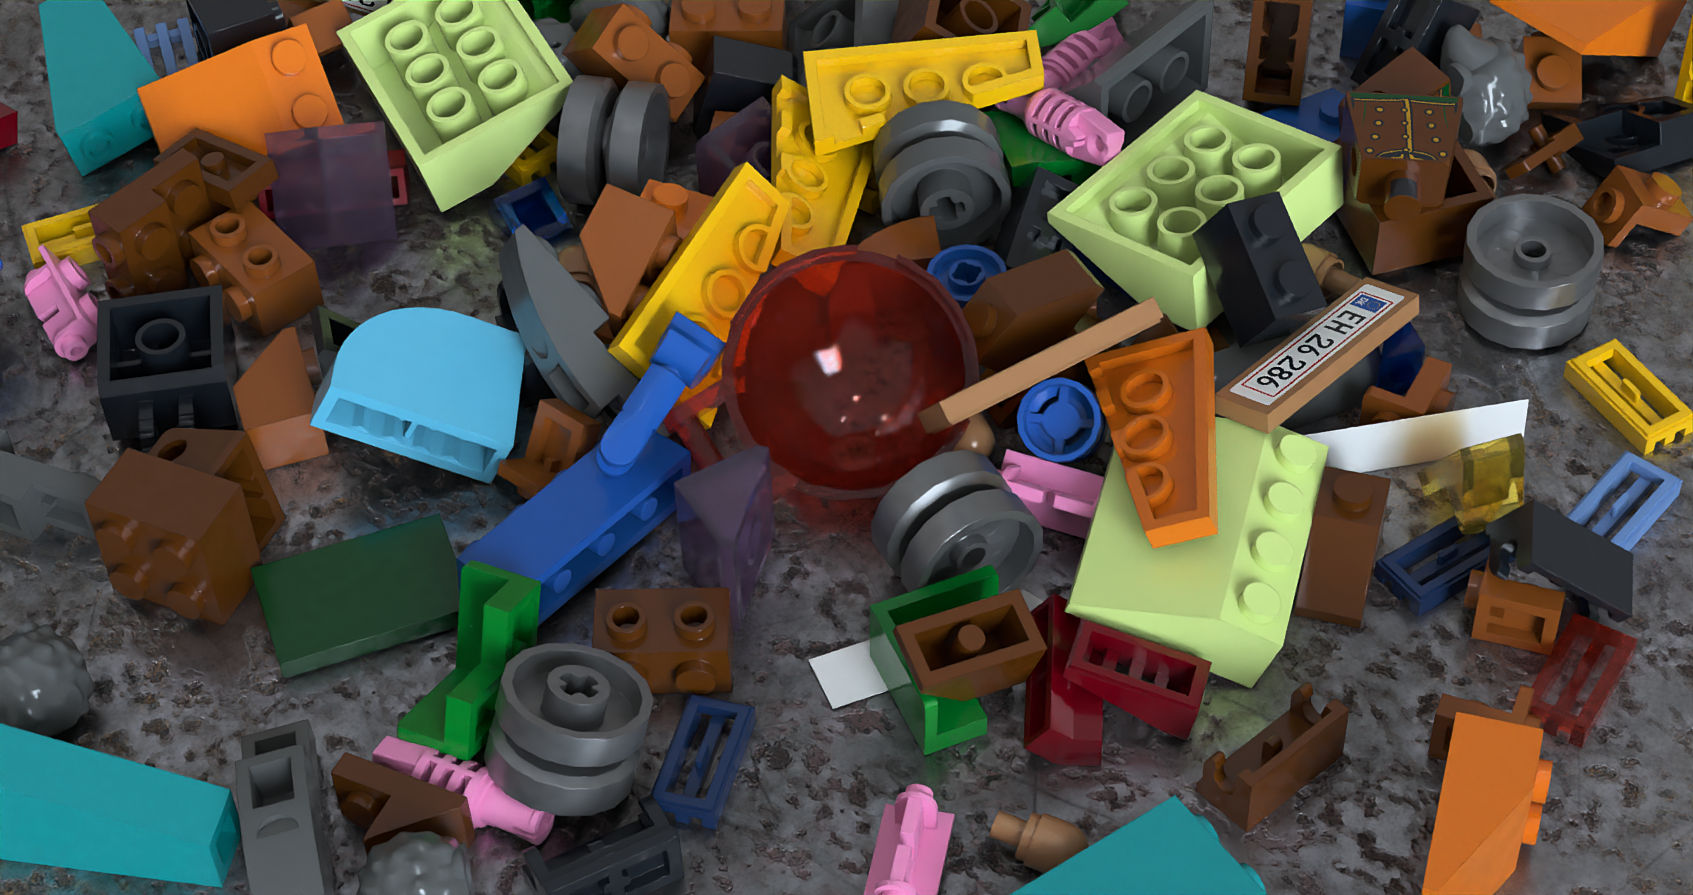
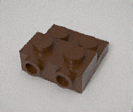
(147, 225)

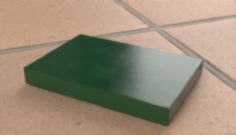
(359, 595)

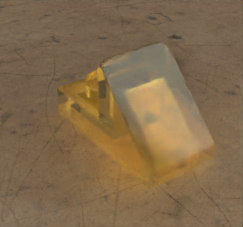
(1480, 481)

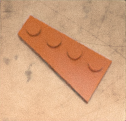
(1164, 431)

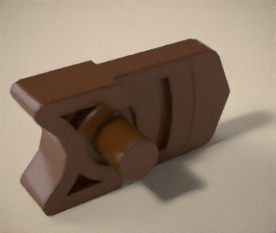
(1545, 148)

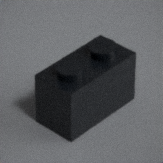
(1259, 269)

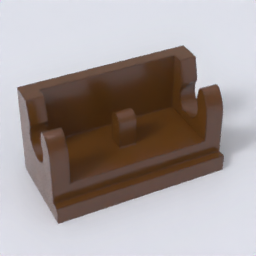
(1275, 760)

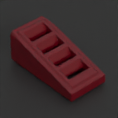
(1166, 704)

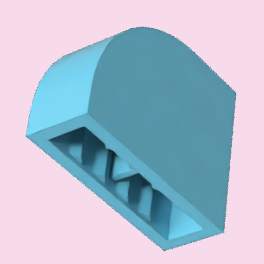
(427, 389)

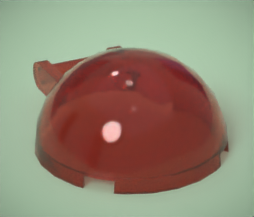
(834, 369)

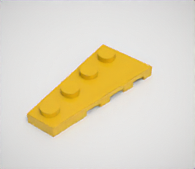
(866, 86)
(820, 188)
(709, 273)

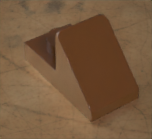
(228, 170)
(396, 802)

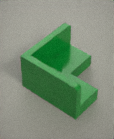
(493, 626)
(932, 719)

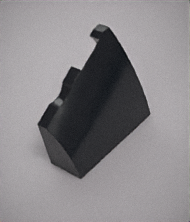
(1630, 134)

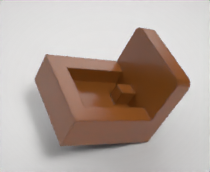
(1554, 73)
(1636, 198)
(1425, 397)
(556, 442)

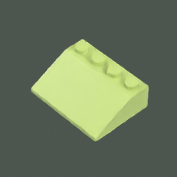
(458, 86)
(1159, 190)
(1220, 592)

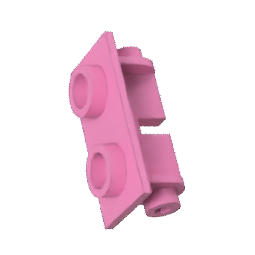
(63, 304)
(1053, 492)
(910, 845)

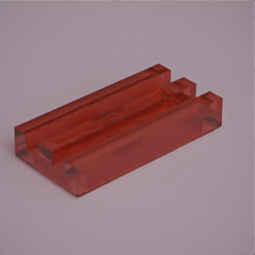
(1559, 716)

